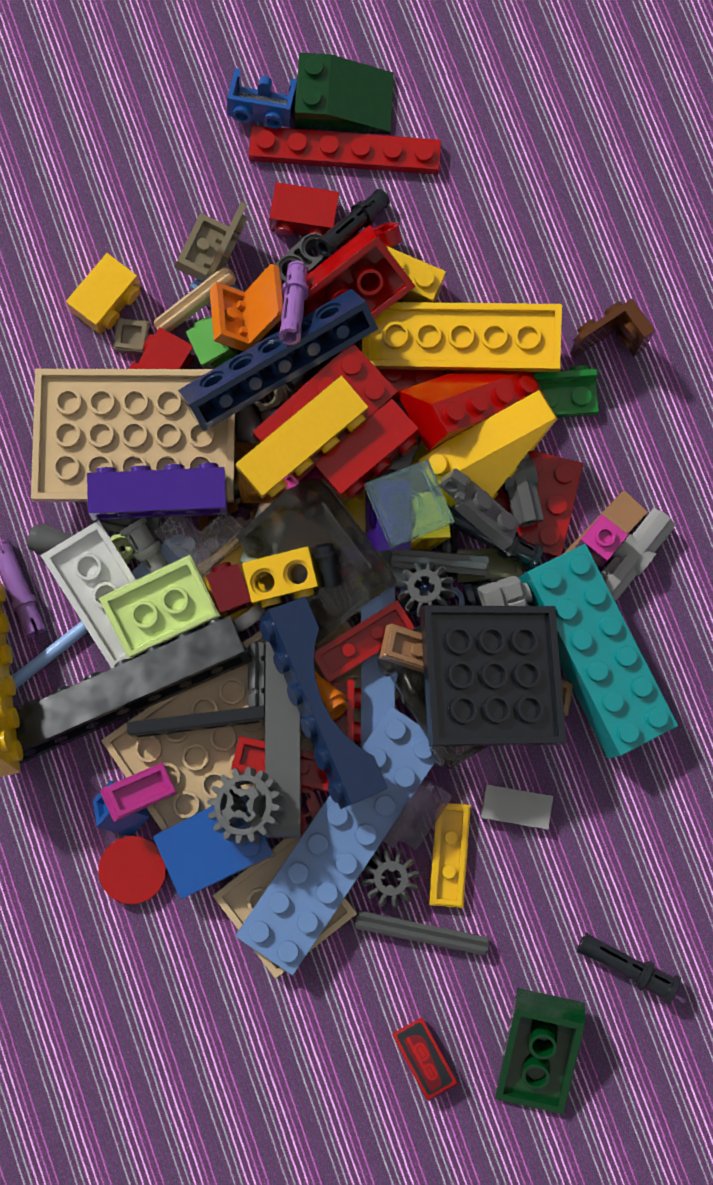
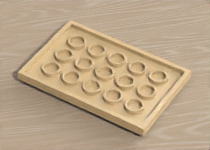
(118, 422)

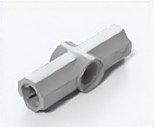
(637, 552)

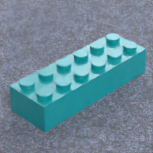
(600, 653)

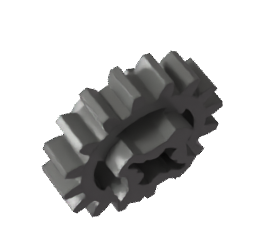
(231, 807)

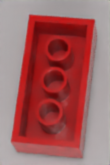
(360, 375)

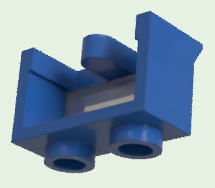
(261, 103)

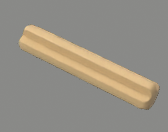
(193, 301)

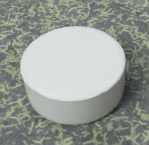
(249, 617)

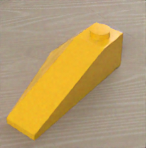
(494, 446)

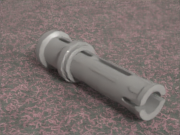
(144, 545)

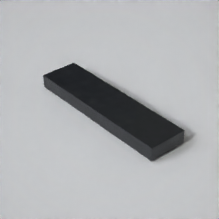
(196, 722)

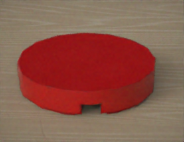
(132, 870)

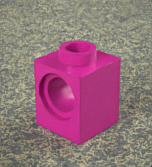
(602, 539)

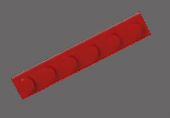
(344, 150)

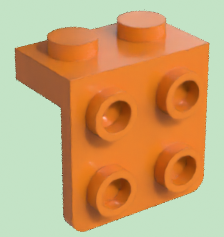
(246, 317)

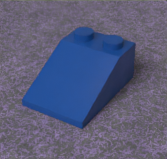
(200, 855)

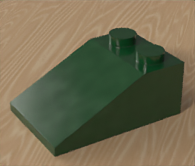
(342, 95)
(540, 1050)

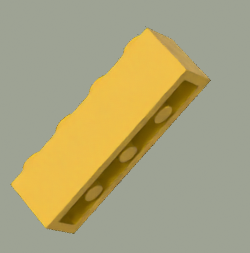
(301, 437)

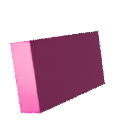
(138, 792)

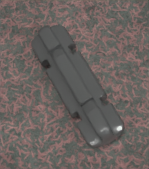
(257, 674)

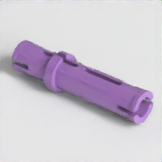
(295, 293)
(23, 601)

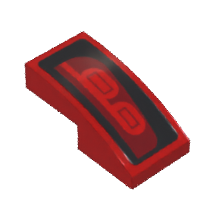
(424, 1059)

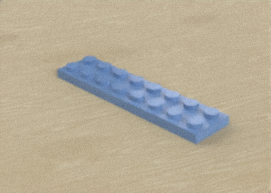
(336, 849)

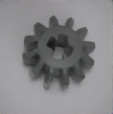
(439, 585)
(389, 889)

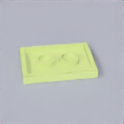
(159, 606)

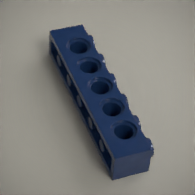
(273, 363)

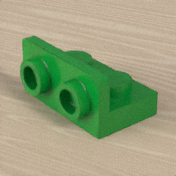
(570, 391)

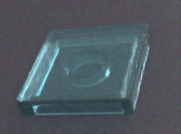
(409, 503)

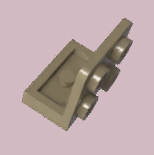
(210, 245)

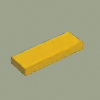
(450, 856)

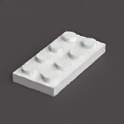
(85, 570)

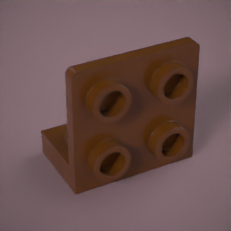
(626, 320)

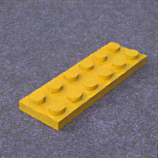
(467, 337)

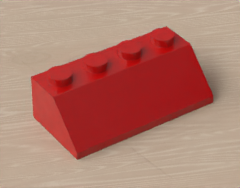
(365, 268)
(462, 400)

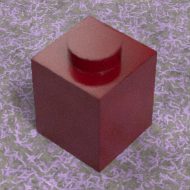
(229, 589)

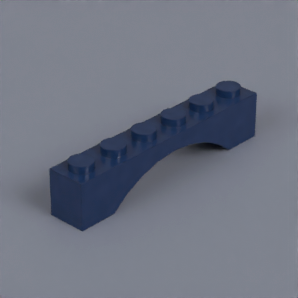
(349, 769)

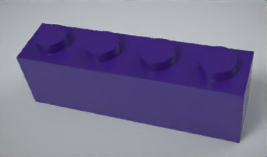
(157, 492)

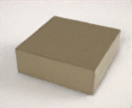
(131, 336)

